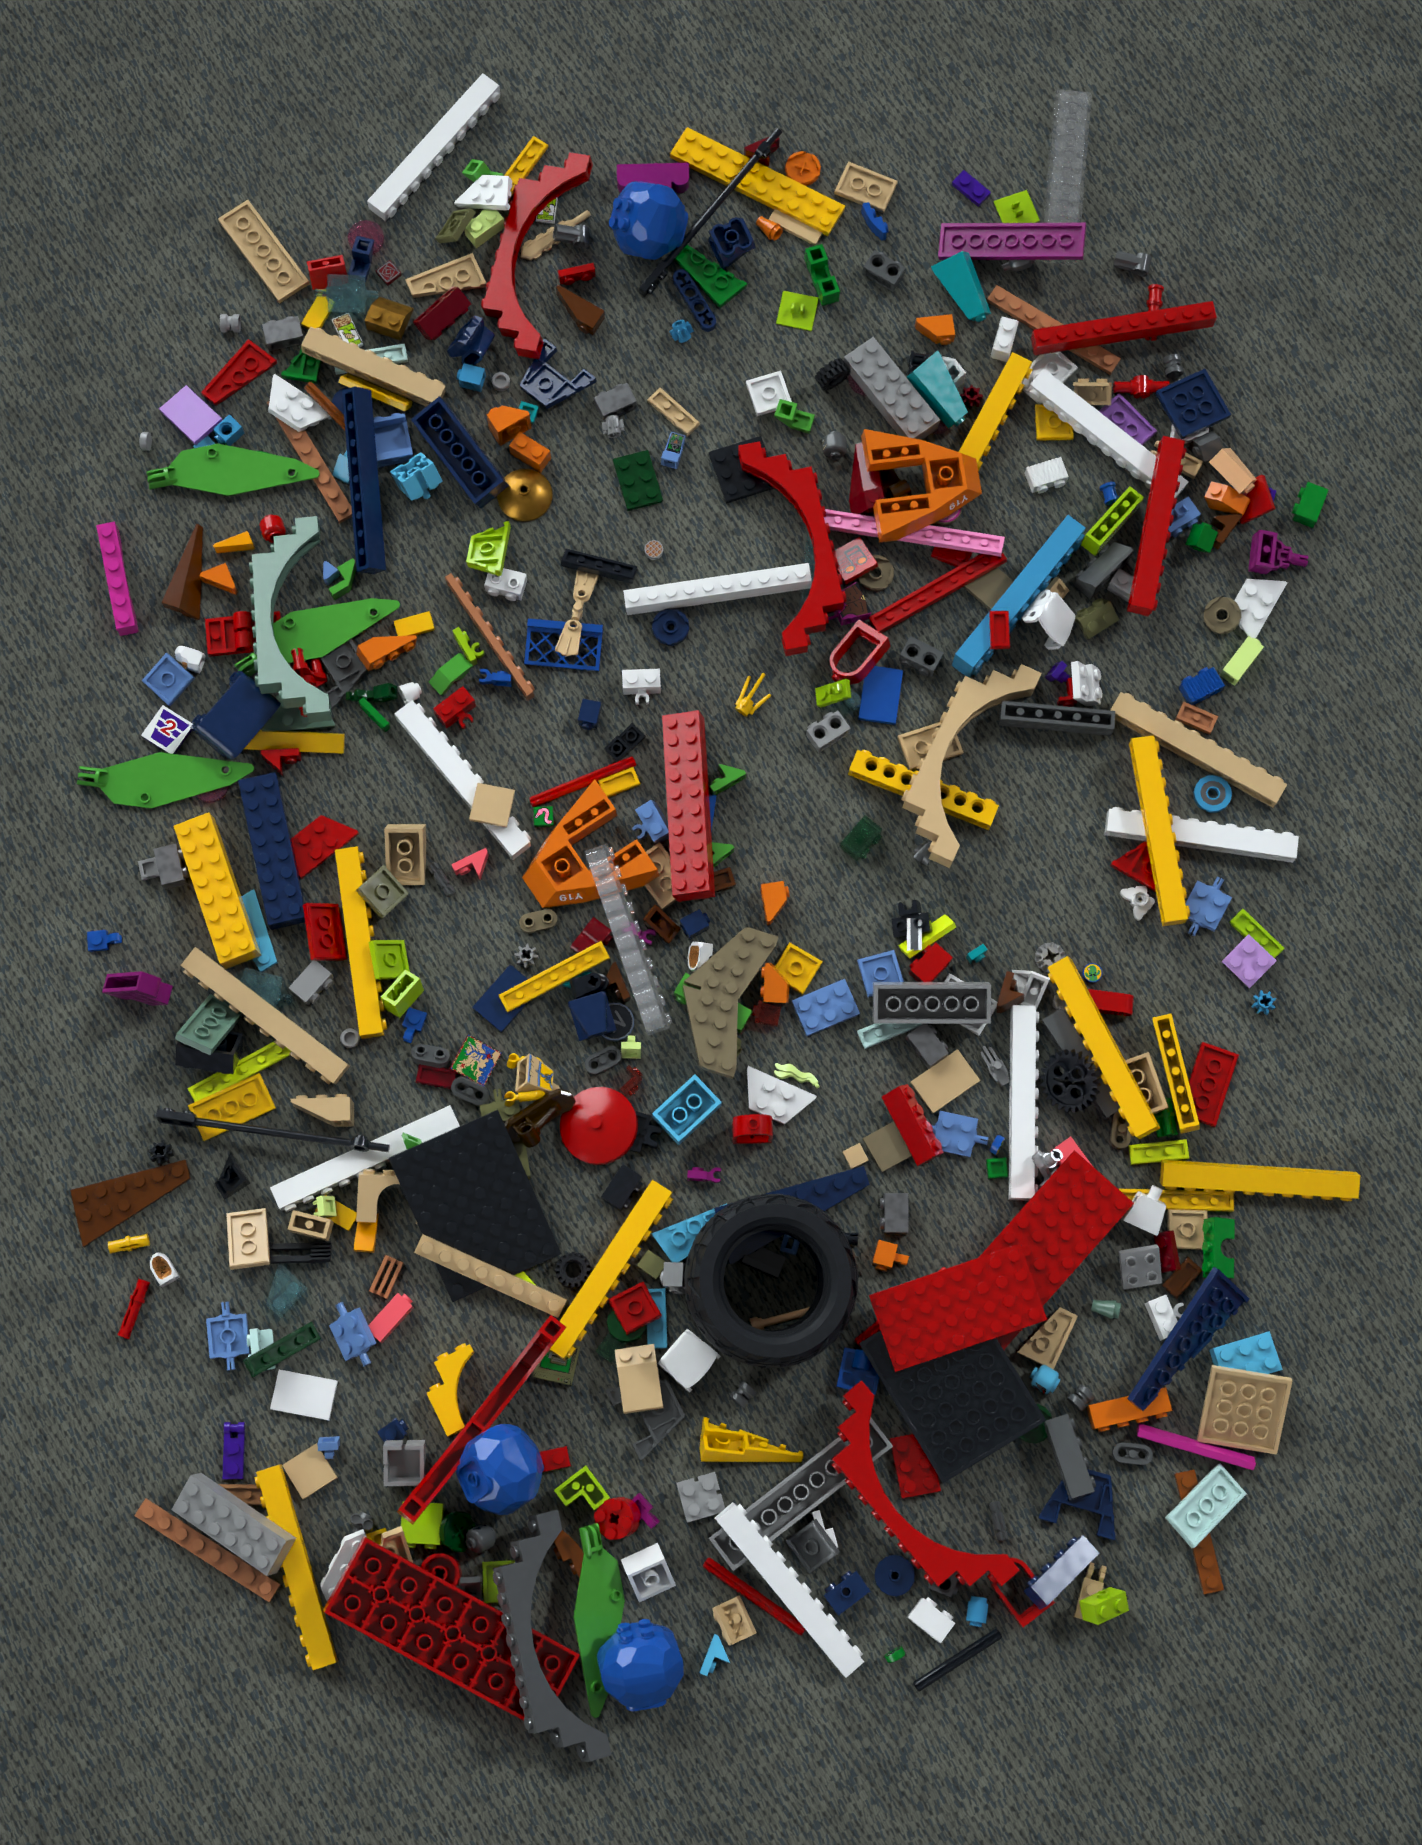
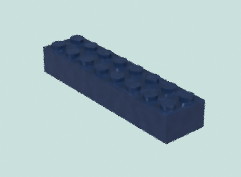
(273, 850)

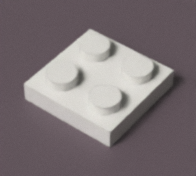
(767, 392)

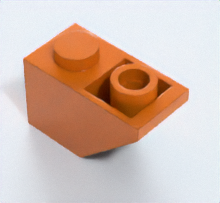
(775, 985)

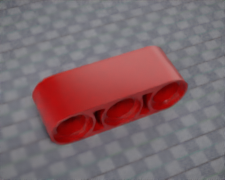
(1113, 1002)

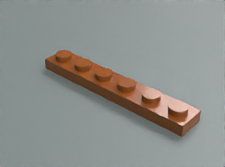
(1204, 1551)

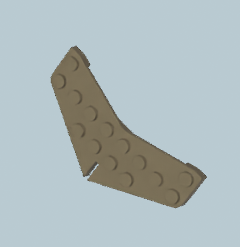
(715, 1006)

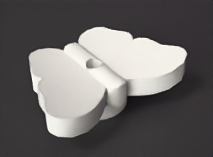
(1140, 907)

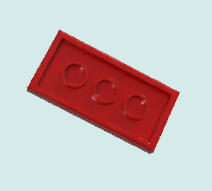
(1211, 1081)

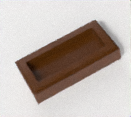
(1182, 1278)

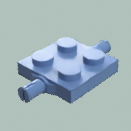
(1207, 906)
(957, 1133)
(352, 1334)
(228, 1336)

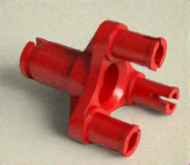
(314, 676)

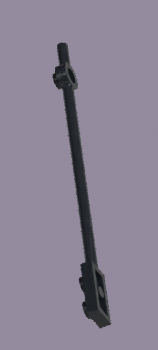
(660, 271)
(189, 1119)

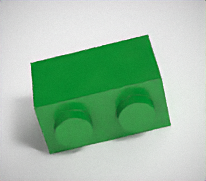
(1310, 504)

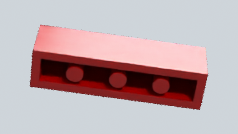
(912, 1124)

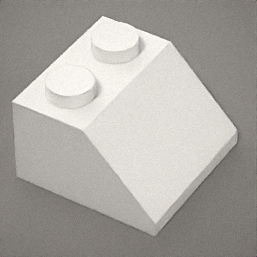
(648, 1572)

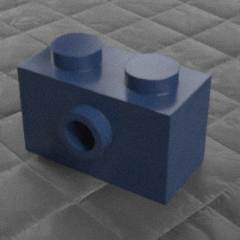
(846, 1593)

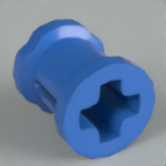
(1109, 493)

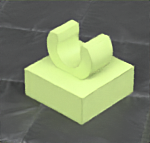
(631, 1049)
(325, 1206)

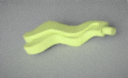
(789, 1070)

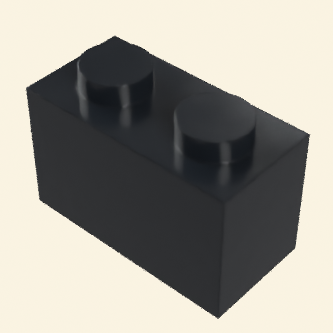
(622, 1188)

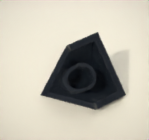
(232, 1178)

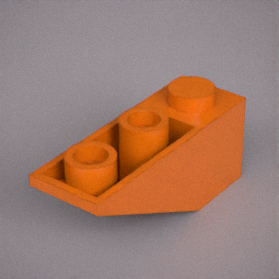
(379, 650)

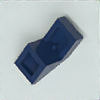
(362, 256)

